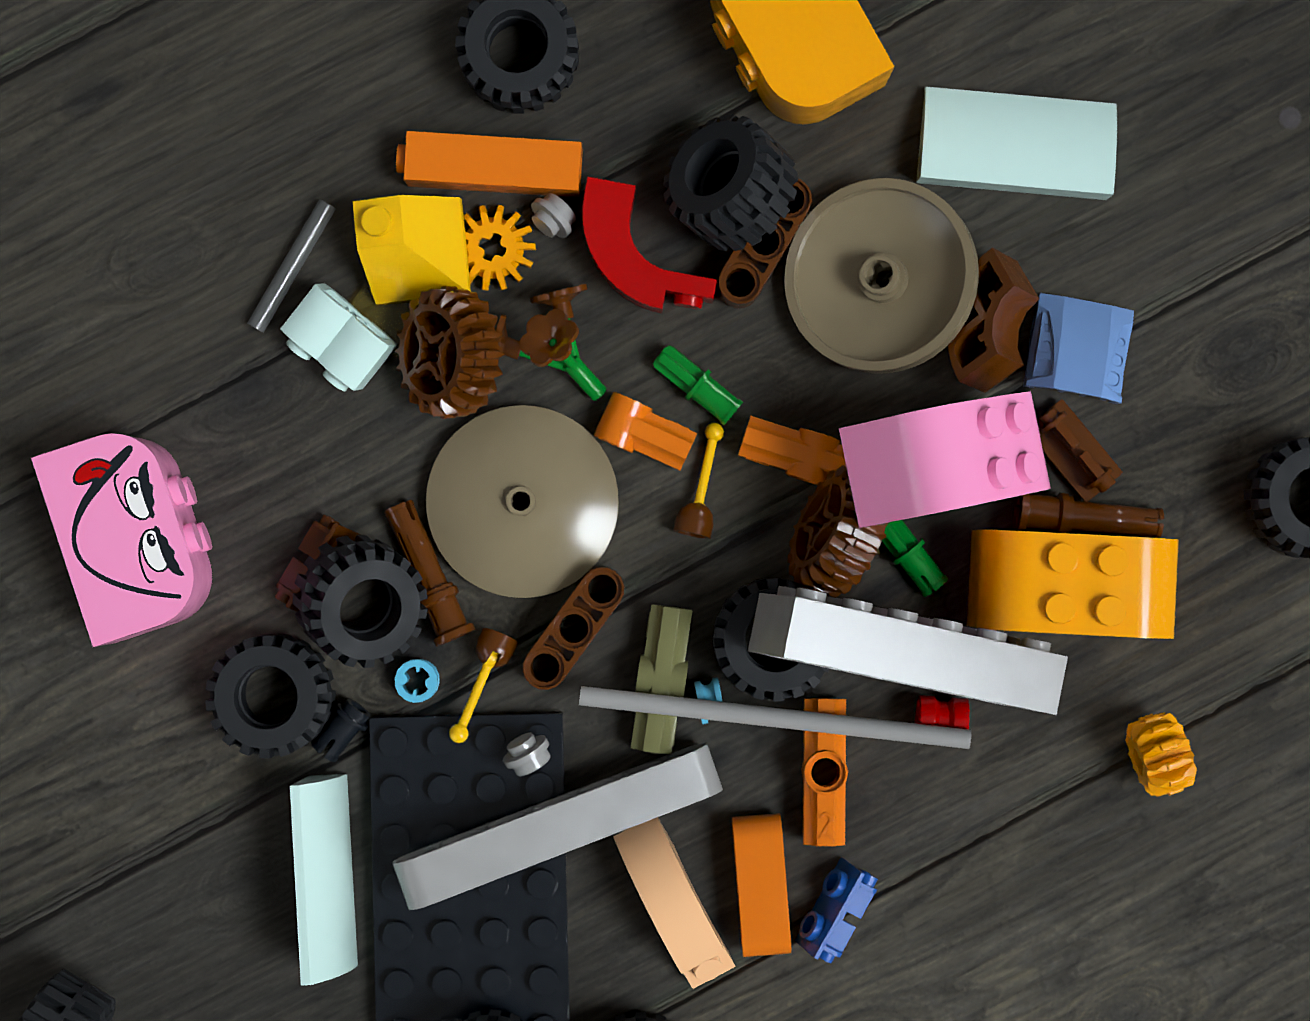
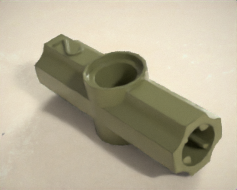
(662, 673)

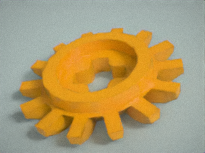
(511, 240)

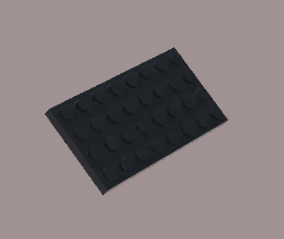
(493, 943)

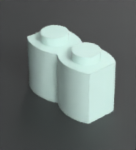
(337, 337)

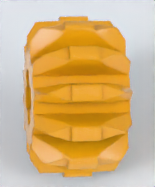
(1161, 754)

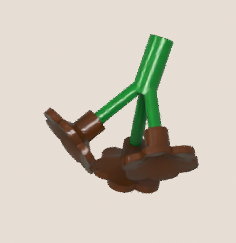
(552, 340)

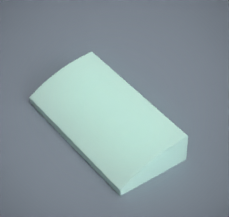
(1018, 143)
(323, 877)

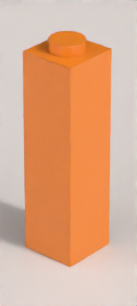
(491, 163)

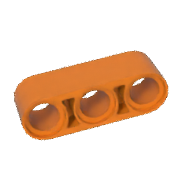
(761, 885)

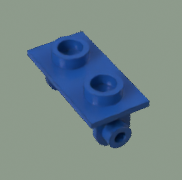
(823, 929)

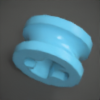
(431, 683)
(708, 692)

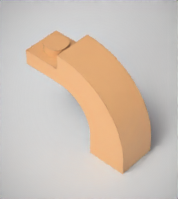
(673, 902)

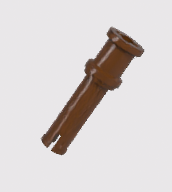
(1064, 514)
(416, 547)

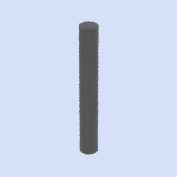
(291, 265)

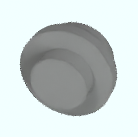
(552, 216)
(527, 753)

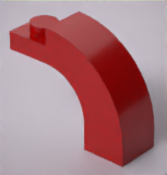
(608, 236)

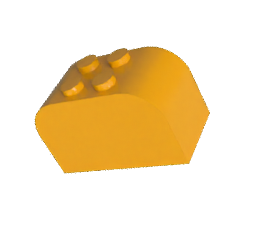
(803, 54)
(1073, 583)

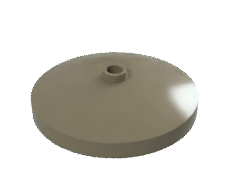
(847, 250)
(568, 512)

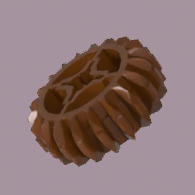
(449, 352)
(827, 542)

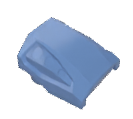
(1078, 347)

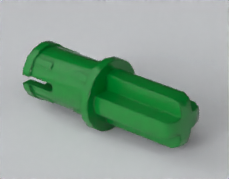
(697, 384)
(913, 557)

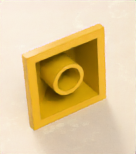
(411, 245)

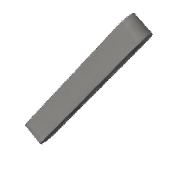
(556, 826)

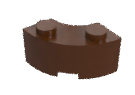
(988, 341)

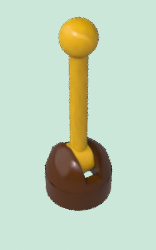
(696, 518)
(493, 651)

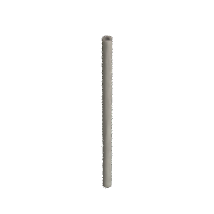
(775, 717)

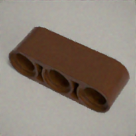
(760, 266)
(556, 644)

